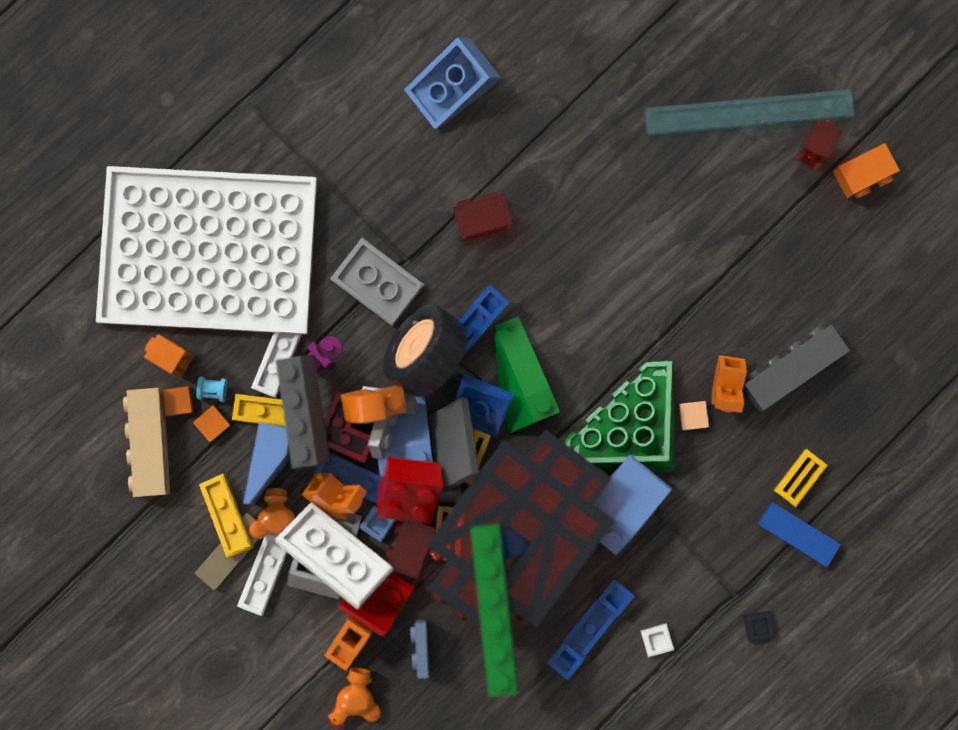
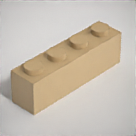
(147, 442)

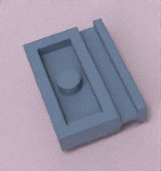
(420, 660)

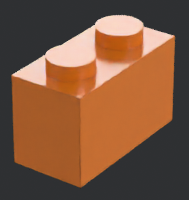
(866, 171)
(168, 355)

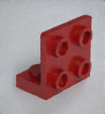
(382, 605)

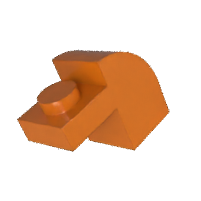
(728, 384)
(373, 405)
(333, 496)
(348, 643)

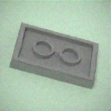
(377, 282)

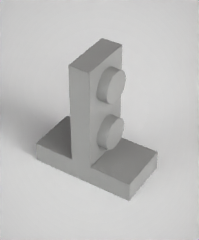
(380, 436)

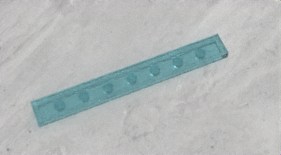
(748, 112)

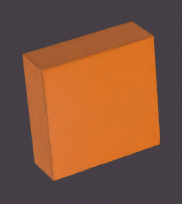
(177, 401)
(212, 423)

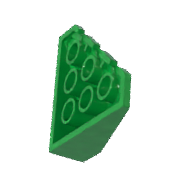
(634, 423)

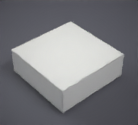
(657, 640)

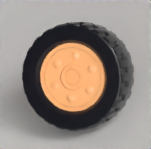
(427, 352)

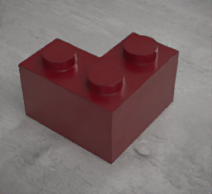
(342, 435)

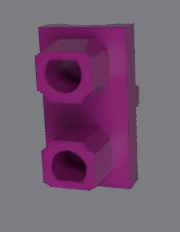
(329, 349)

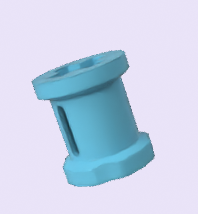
(211, 389)

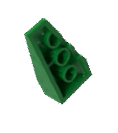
(522, 375)

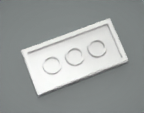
(334, 555)

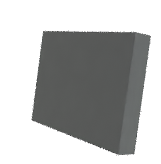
(454, 443)

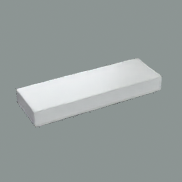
(280, 347)
(263, 576)

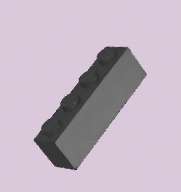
(795, 367)
(303, 411)

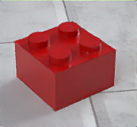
(409, 490)

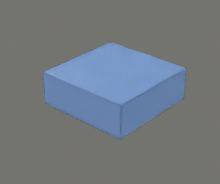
(376, 526)

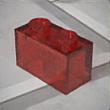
(818, 143)
(482, 216)
(410, 547)

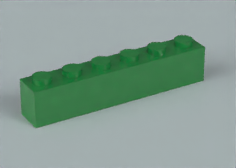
(494, 609)

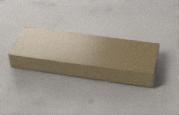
(218, 566)

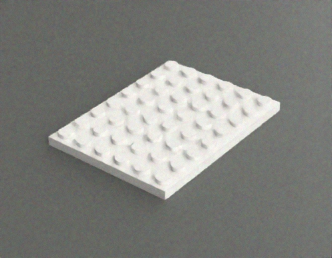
(206, 250)

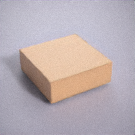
(693, 415)

